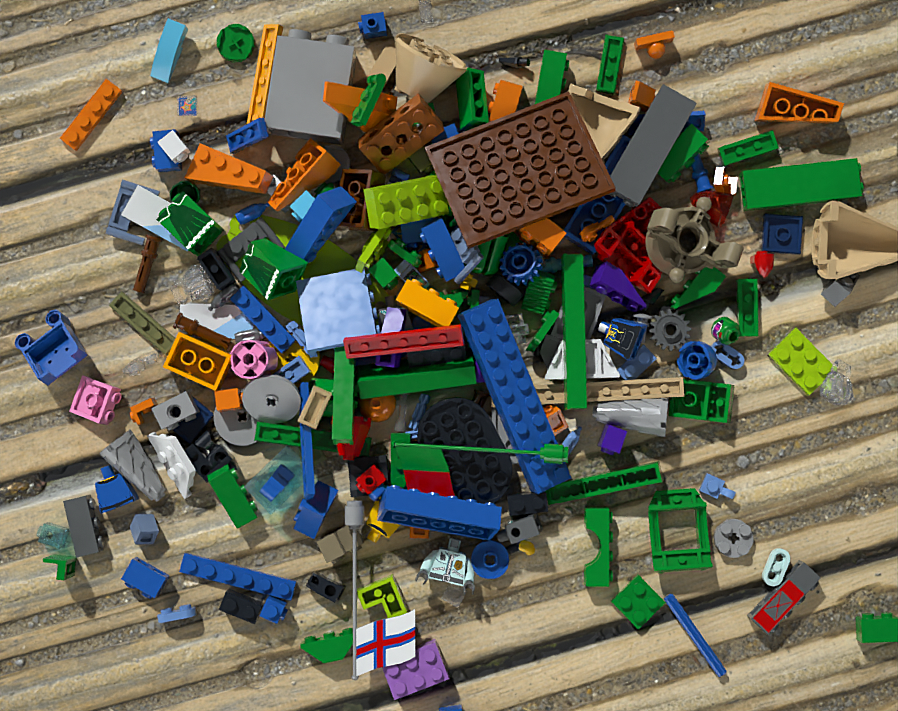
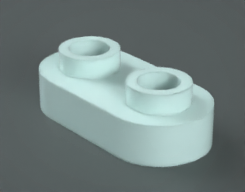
(777, 567)

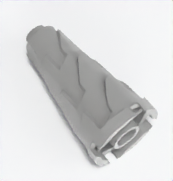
(642, 415)
(132, 463)

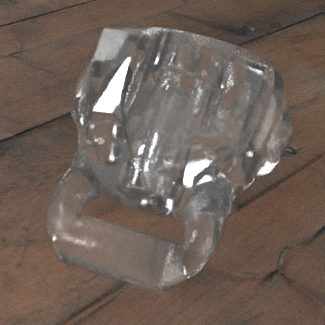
(194, 284)
(837, 387)

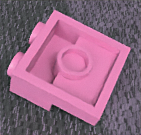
(95, 400)

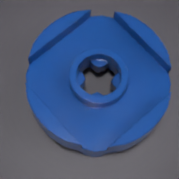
(489, 570)

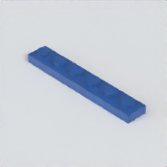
(237, 576)

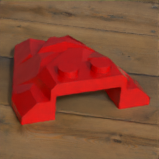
(625, 246)

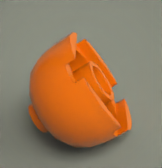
(377, 408)

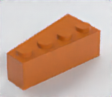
(506, 99)
(222, 170)

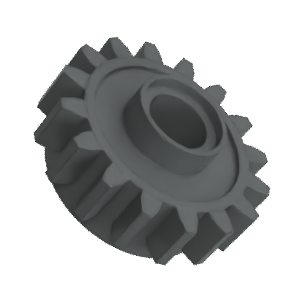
(660, 335)

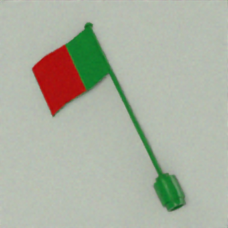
(429, 472)

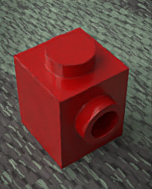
(370, 480)

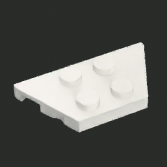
(597, 362)
(175, 461)

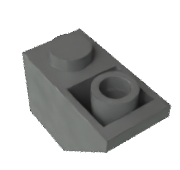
(838, 289)

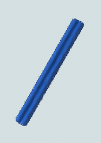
(695, 635)

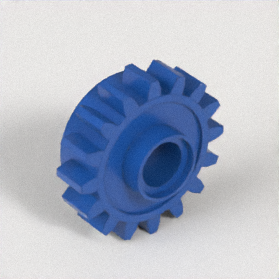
(525, 272)

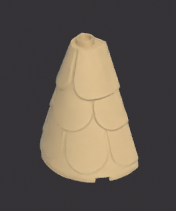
(603, 117)
(851, 241)

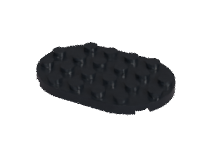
(466, 424)

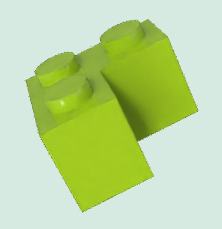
(384, 591)

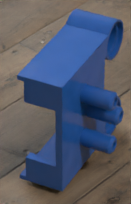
(54, 351)

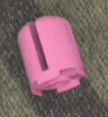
(253, 359)

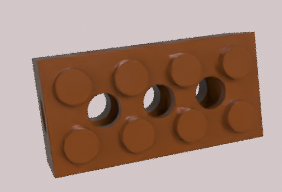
(400, 146)

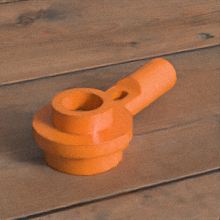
(590, 232)

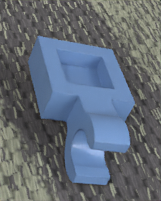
(714, 486)

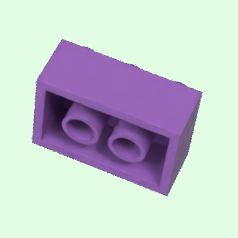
(417, 673)

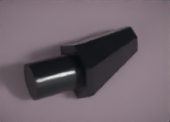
(516, 62)
(651, 298)

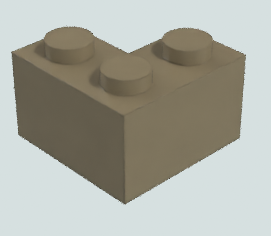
(338, 543)

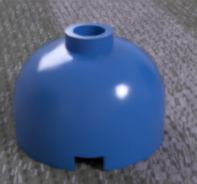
(696, 360)

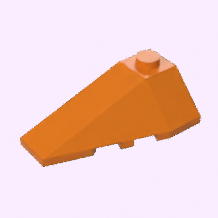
(346, 98)
(311, 169)

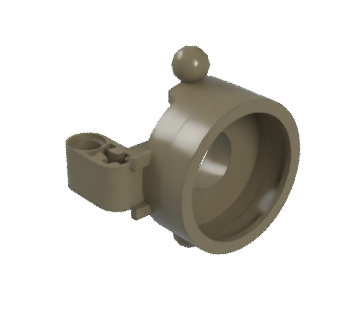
(665, 248)

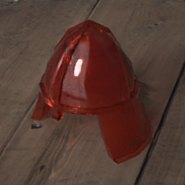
(720, 205)

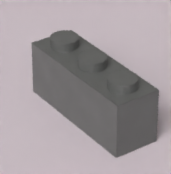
(84, 525)

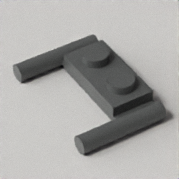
(238, 246)

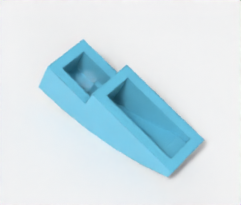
(168, 50)

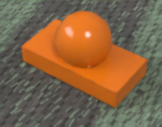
(654, 43)

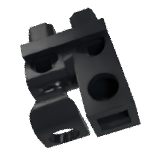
(217, 457)

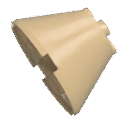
(424, 68)

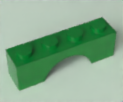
(597, 571)

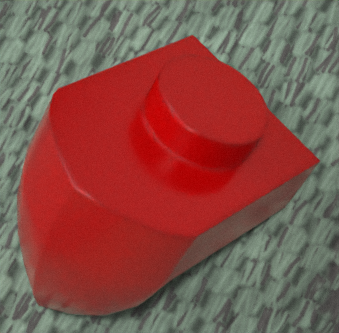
(763, 262)

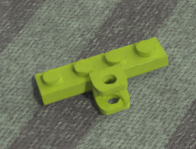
(376, 246)

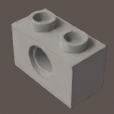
(164, 413)

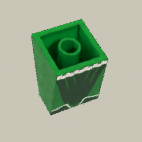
(189, 224)
(272, 268)

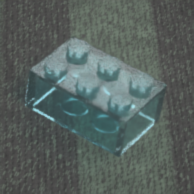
(292, 461)

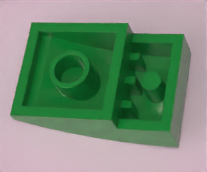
(704, 401)

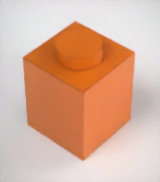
(228, 400)

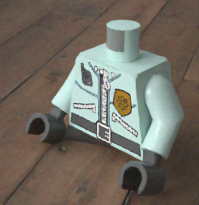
(448, 566)

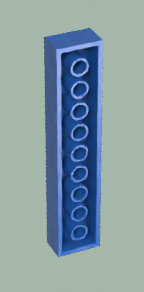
(512, 392)

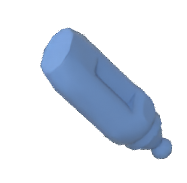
(572, 439)

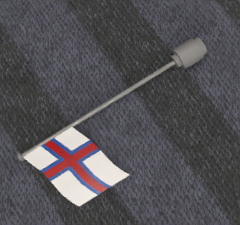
(384, 640)

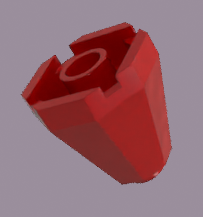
(361, 430)

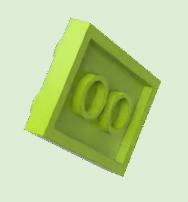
(801, 361)

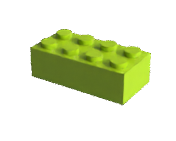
(405, 202)

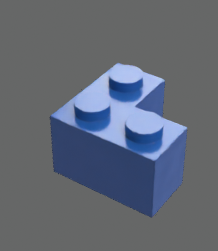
(314, 511)

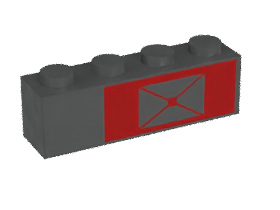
(783, 597)

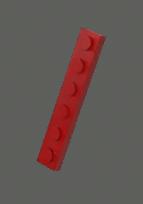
(403, 341)

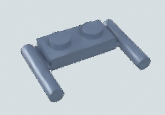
(119, 224)
(471, 256)

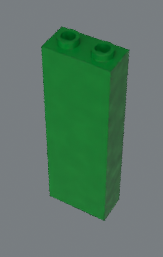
(801, 184)
(384, 381)

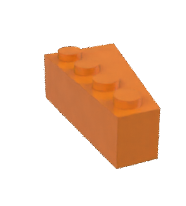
(796, 106)

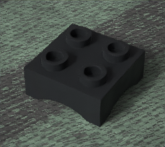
(362, 464)

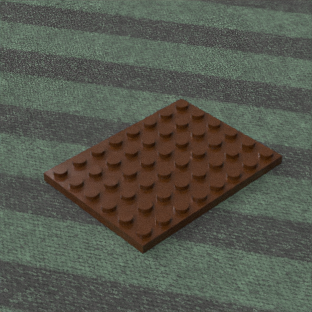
(519, 169)

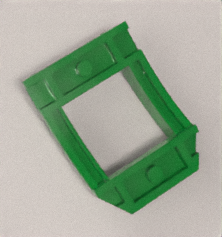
(679, 559)

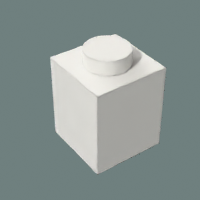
(174, 147)

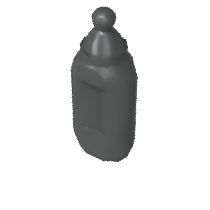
(223, 297)
(252, 334)

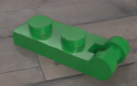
(368, 99)

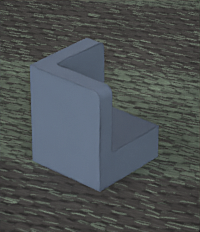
(144, 529)

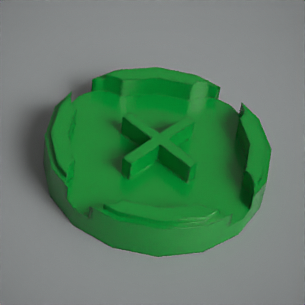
(235, 43)

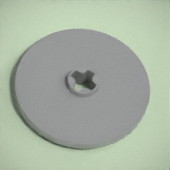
(284, 392)
(232, 430)

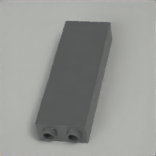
(650, 145)

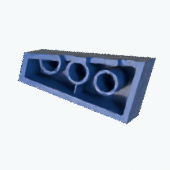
(320, 223)

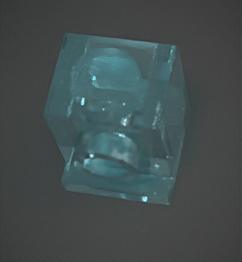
(59, 535)

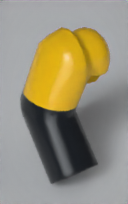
(524, 546)

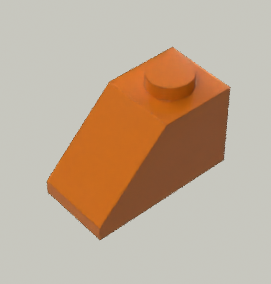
(641, 95)

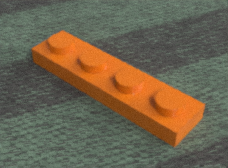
(91, 114)

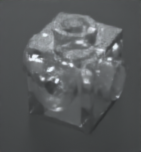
(518, 330)

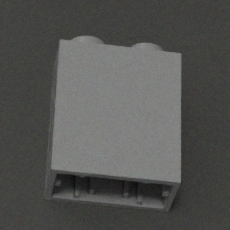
(298, 82)

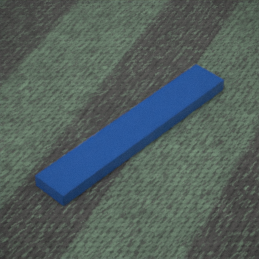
(306, 448)

